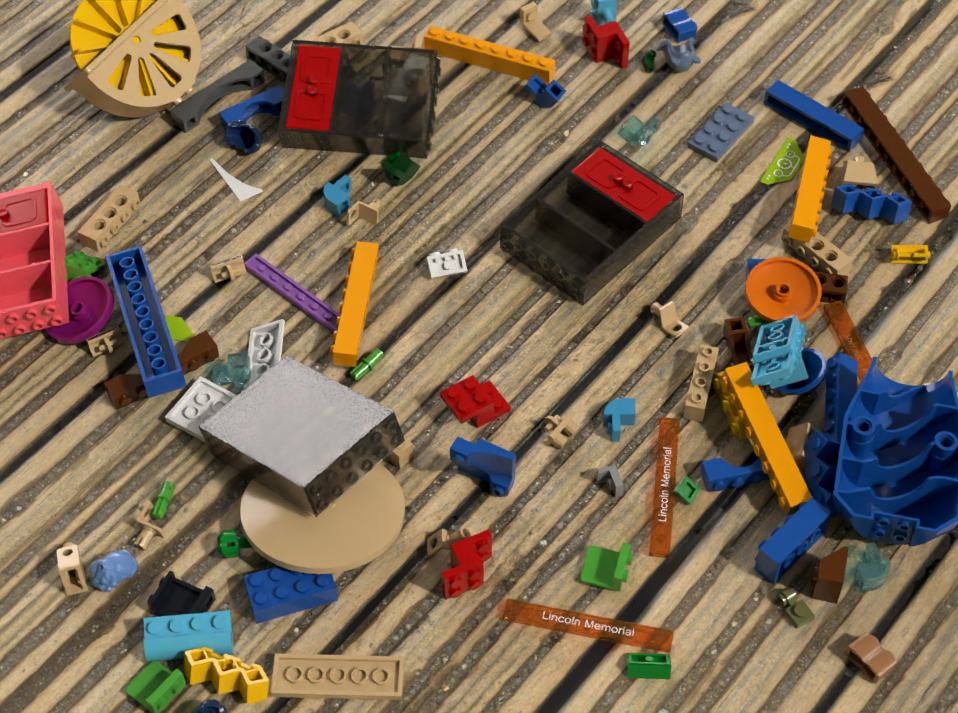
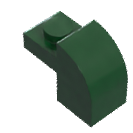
(401, 170)

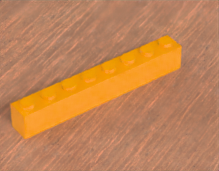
(489, 55)
(810, 189)
(355, 304)
(766, 437)

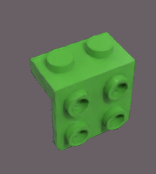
(81, 265)
(607, 567)
(156, 687)

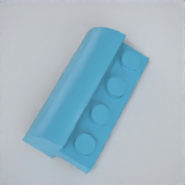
(173, 635)

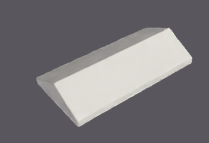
(265, 348)

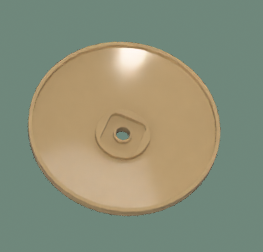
(339, 539)

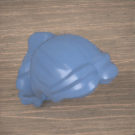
(112, 569)

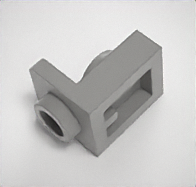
(613, 479)

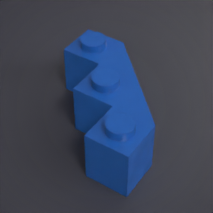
(871, 203)
(819, 469)

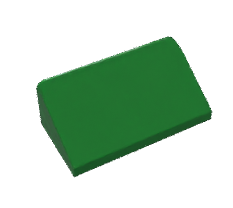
(648, 666)

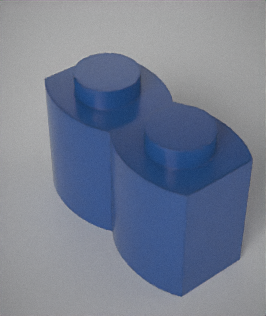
(679, 24)

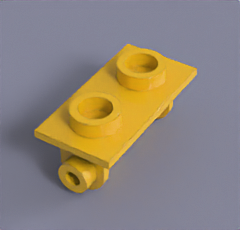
(910, 254)

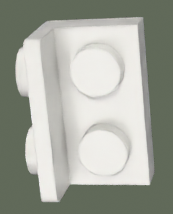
(446, 264)

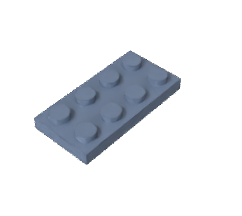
(721, 132)

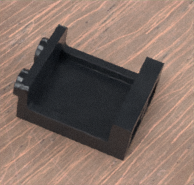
(179, 598)

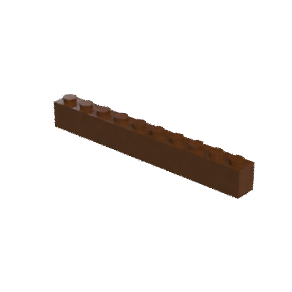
(896, 155)

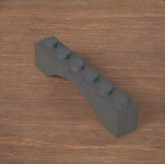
(243, 78)

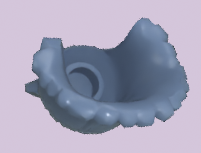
(680, 56)

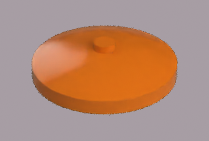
(783, 289)

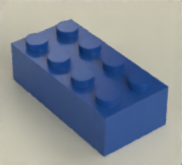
(792, 540)
(285, 592)

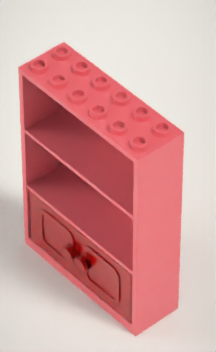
(32, 261)

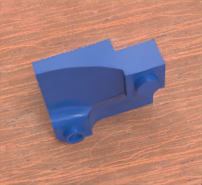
(486, 463)

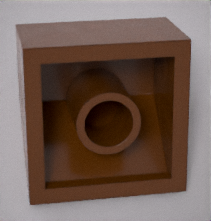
(829, 576)

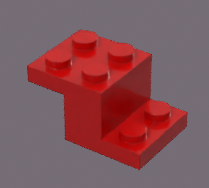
(605, 42)
(475, 401)
(467, 564)

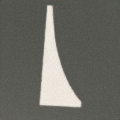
(240, 189)

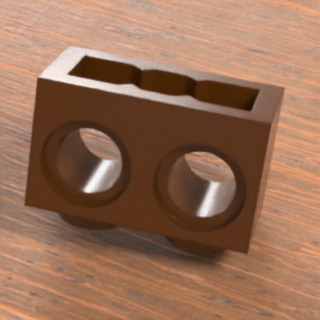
(833, 287)

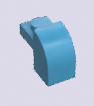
(337, 197)
(618, 413)

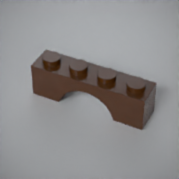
(737, 340)

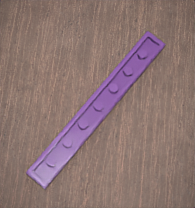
(292, 292)

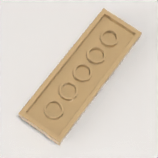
(338, 676)

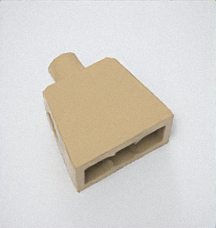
(861, 174)
(69, 559)

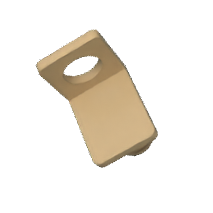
(367, 212)
(668, 318)
(148, 529)
(445, 539)

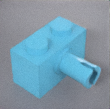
(603, 11)

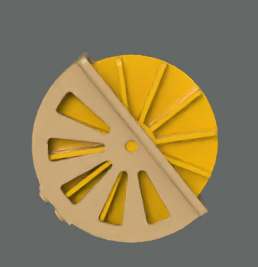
(134, 54)

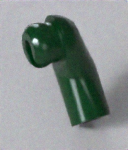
(647, 61)

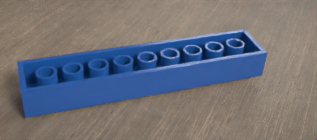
(145, 322)

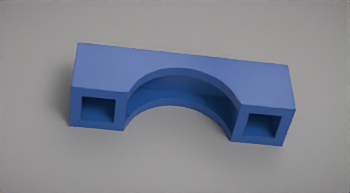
(266, 102)
(721, 475)

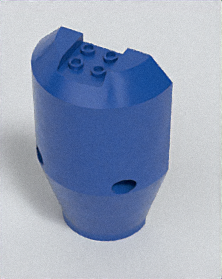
(899, 460)

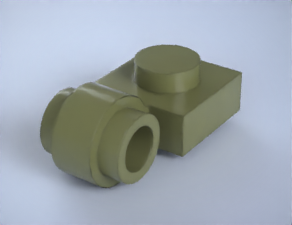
(797, 612)

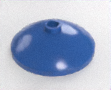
(816, 369)

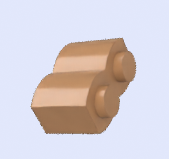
(871, 657)

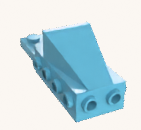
(779, 353)

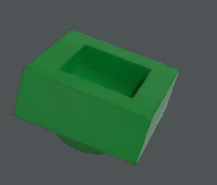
(686, 490)

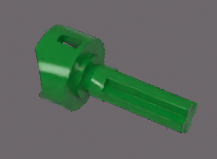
(236, 544)

